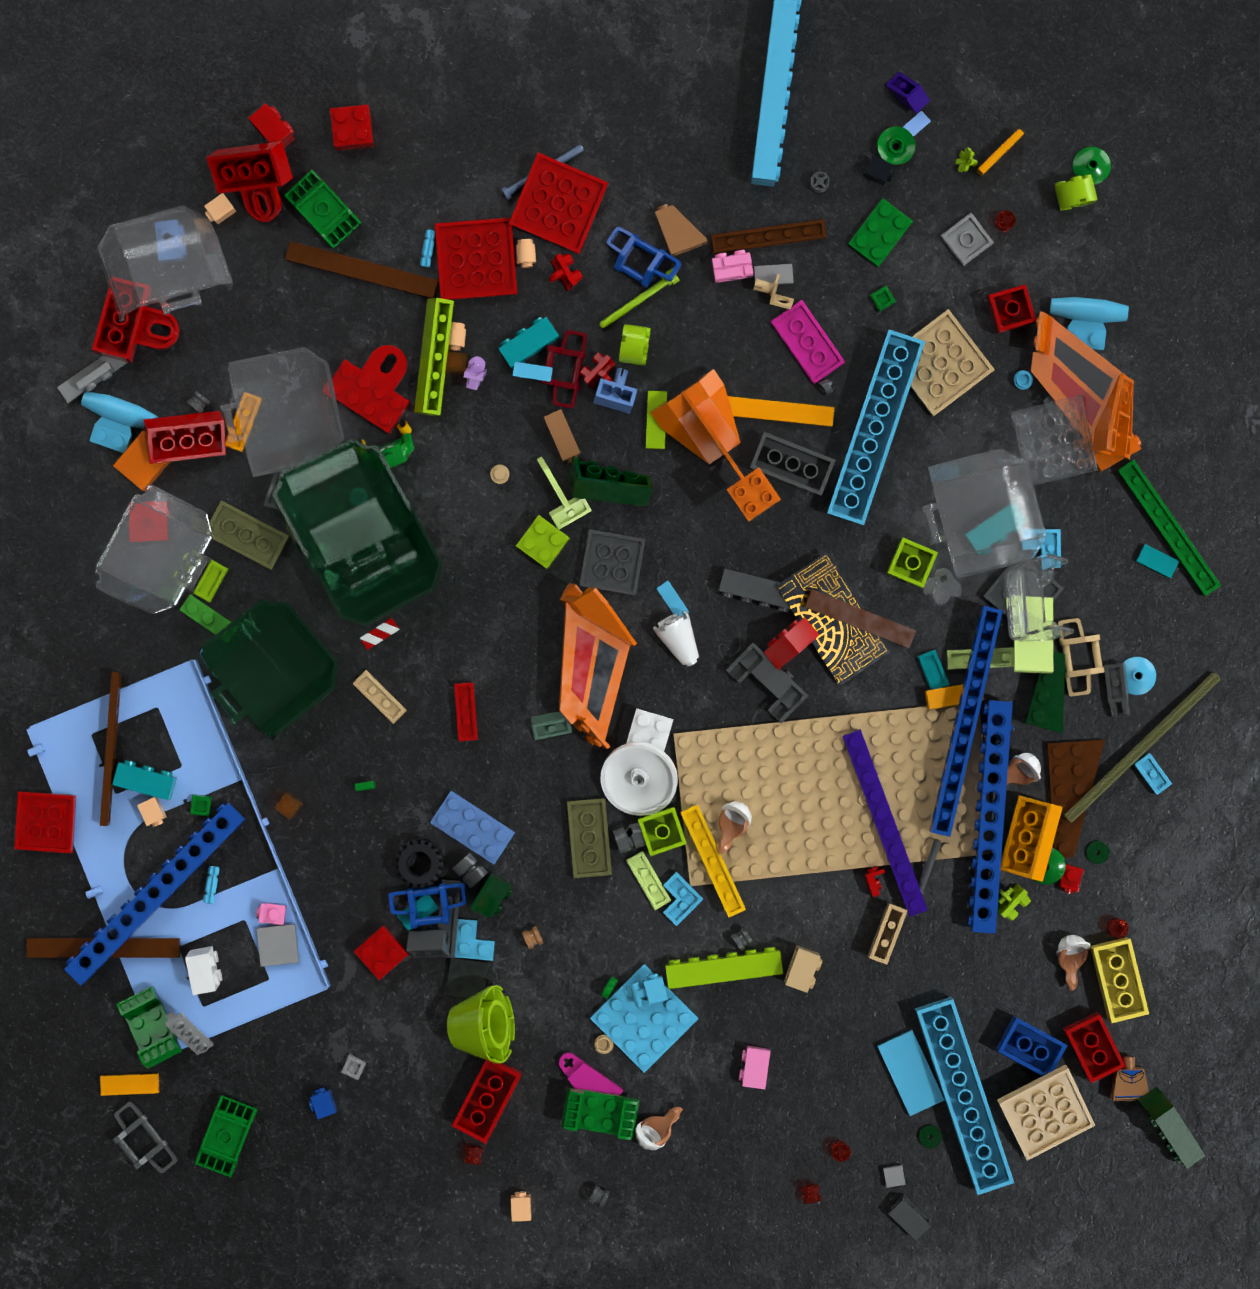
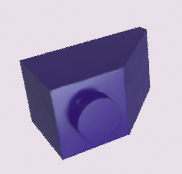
(908, 92)

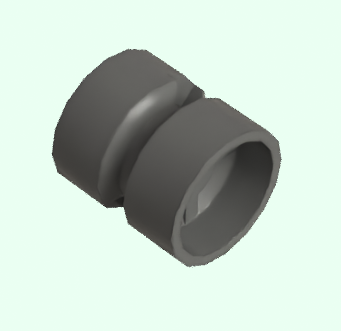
(629, 837)
(469, 870)

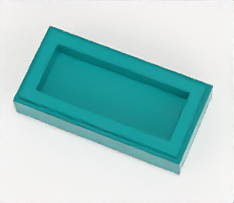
(1157, 561)
(933, 670)
(425, 907)

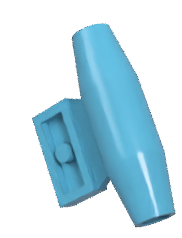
(1088, 317)
(116, 420)

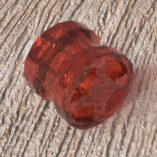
(1007, 218)
(1115, 925)
(841, 1154)
(473, 1155)
(811, 1193)

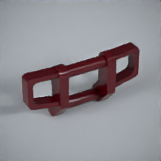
(574, 385)

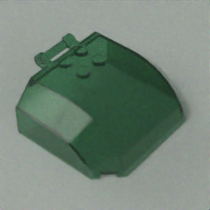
(342, 505)
(385, 583)
(270, 667)

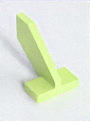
(571, 509)

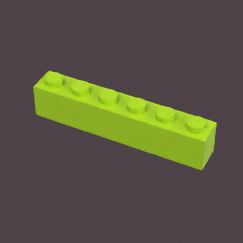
(433, 356)
(724, 969)

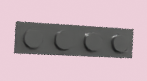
(451, 929)

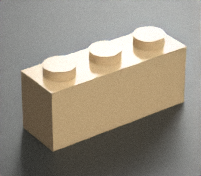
(887, 933)

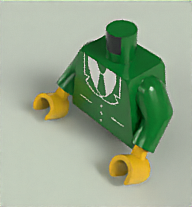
(399, 449)

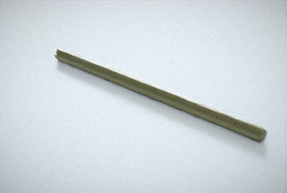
(1142, 747)

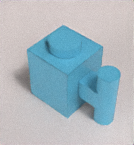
(653, 989)

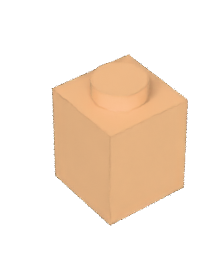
(219, 209)
(152, 812)
(521, 1206)

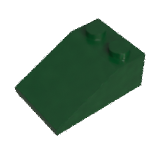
(491, 895)

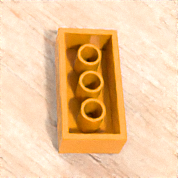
(1030, 838)

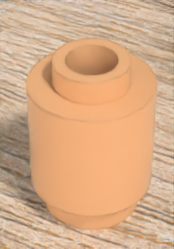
(526, 253)
(457, 336)

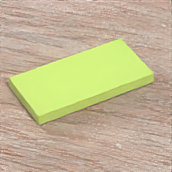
(1035, 655)

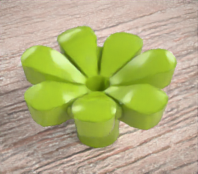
(966, 160)

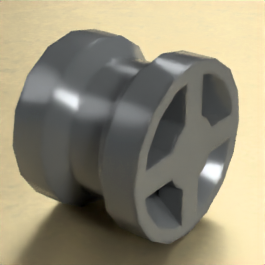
(819, 178)
(198, 402)
(742, 938)
(598, 1196)

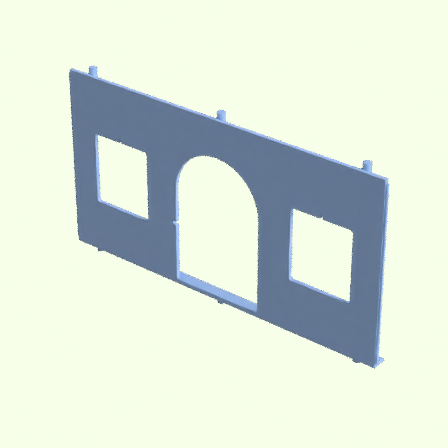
(208, 764)

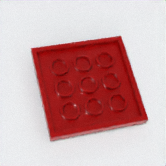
(558, 203)
(476, 259)

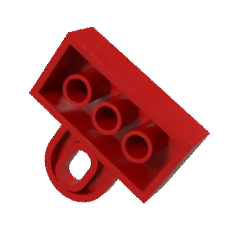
(253, 172)
(120, 338)
(372, 391)

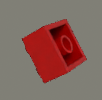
(270, 126)
(352, 127)
(1011, 309)
(790, 642)
(381, 952)

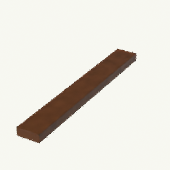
(361, 270)
(110, 751)
(130, 949)

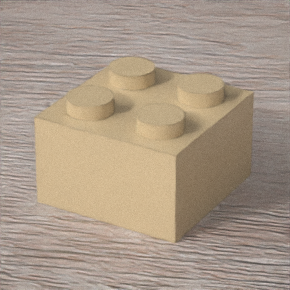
(802, 969)

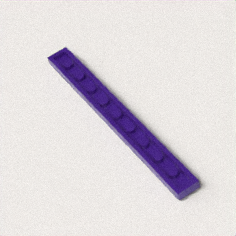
(884, 823)

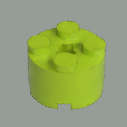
(1075, 193)
(634, 344)

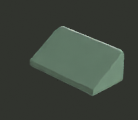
(550, 725)

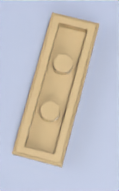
(379, 696)

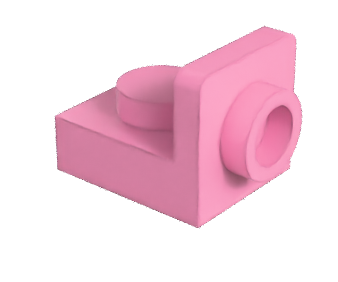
(271, 913)

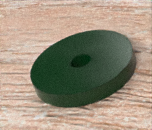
(1091, 852)
(936, 1136)

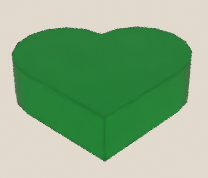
(609, 988)

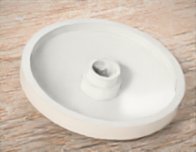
(639, 778)

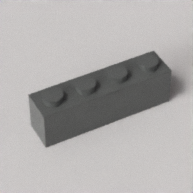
(752, 588)

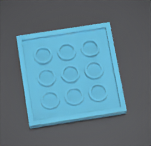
(645, 1030)

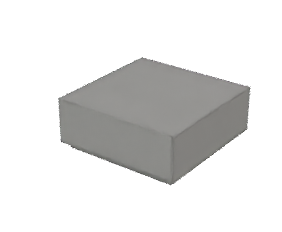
(353, 1067)
(894, 1176)

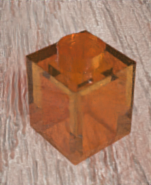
(456, 362)
(288, 805)

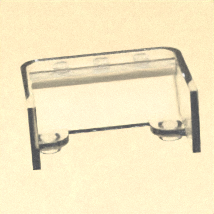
(1026, 599)

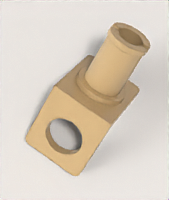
(771, 288)

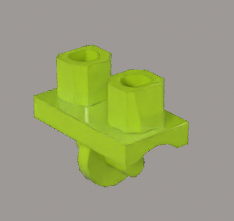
(1010, 900)

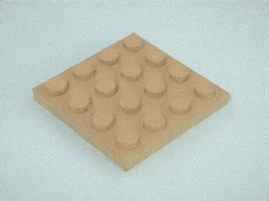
(947, 364)
(1046, 1112)

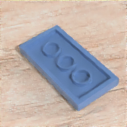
(472, 827)

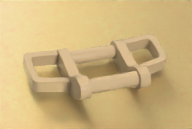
(1068, 662)

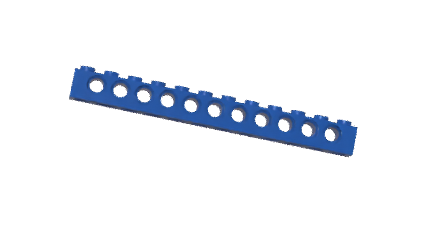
(965, 721)
(988, 923)
(74, 965)

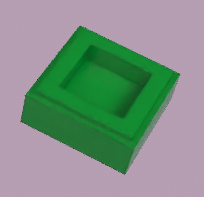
(882, 298)
(365, 785)
(200, 805)

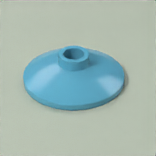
(1147, 679)

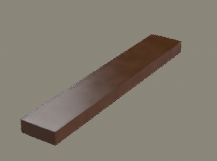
(768, 236)
(859, 618)

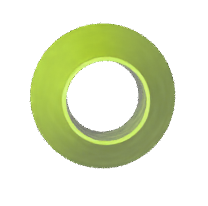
(483, 1025)

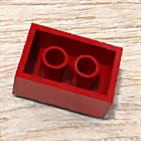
(1093, 1047)

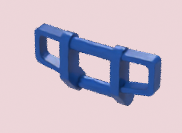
(652, 269)
(413, 893)

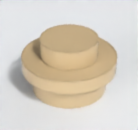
(499, 474)
(603, 1044)

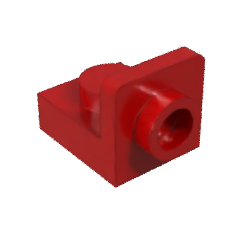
(1071, 879)
(874, 884)

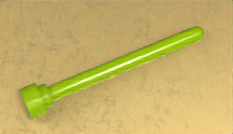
(637, 300)

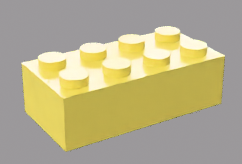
(1119, 980)

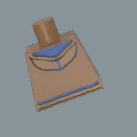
(1129, 1082)

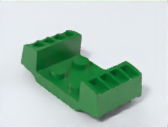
(322, 209)
(147, 1024)
(600, 1112)
(226, 1136)

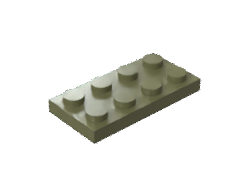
(247, 535)
(589, 838)

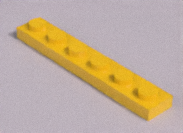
(713, 861)

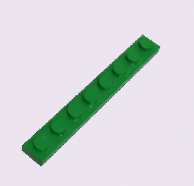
(1169, 528)

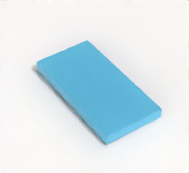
(910, 1072)

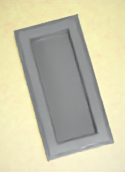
(770, 272)

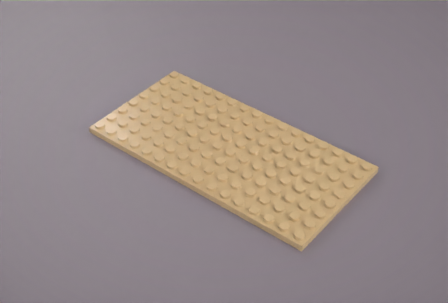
(808, 796)

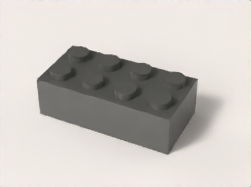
(792, 464)

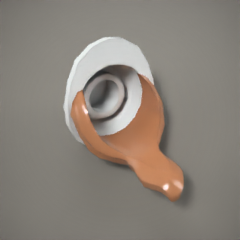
(1023, 769)
(733, 823)
(1071, 955)
(656, 1130)

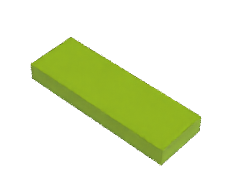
(654, 434)

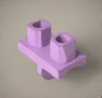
(475, 372)

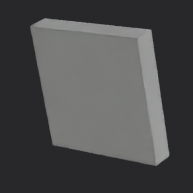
(967, 239)
(278, 945)

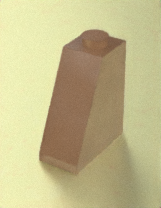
(678, 231)
(562, 436)

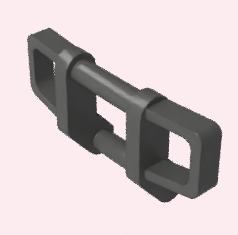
(153, 1134)

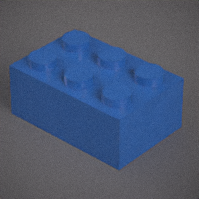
(1031, 1046)

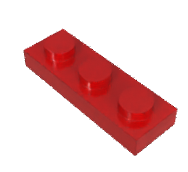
(466, 711)

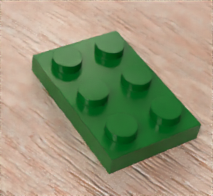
(880, 232)

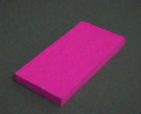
(807, 342)

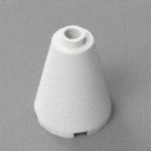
(678, 637)

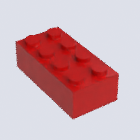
(486, 1100)

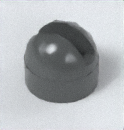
(826, 387)

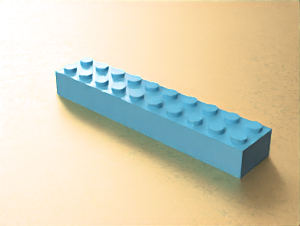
(775, 92)
(876, 427)
(964, 1095)

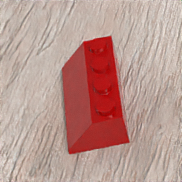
(184, 437)

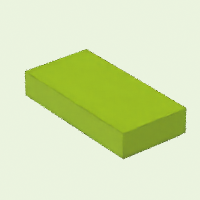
(210, 581)

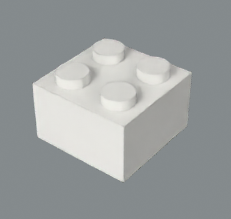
(650, 729)
(203, 970)

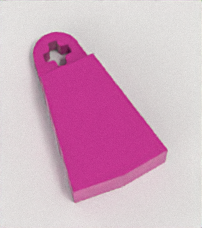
(586, 1077)

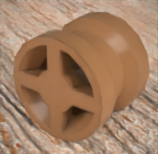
(532, 937)

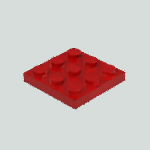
(45, 822)

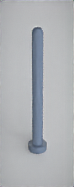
(520, 184)

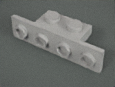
(89, 377)
(188, 1033)

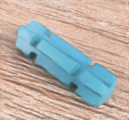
(428, 246)
(211, 884)

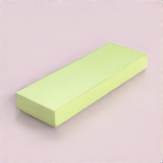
(648, 880)

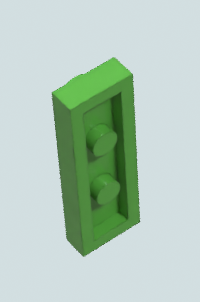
(204, 614)

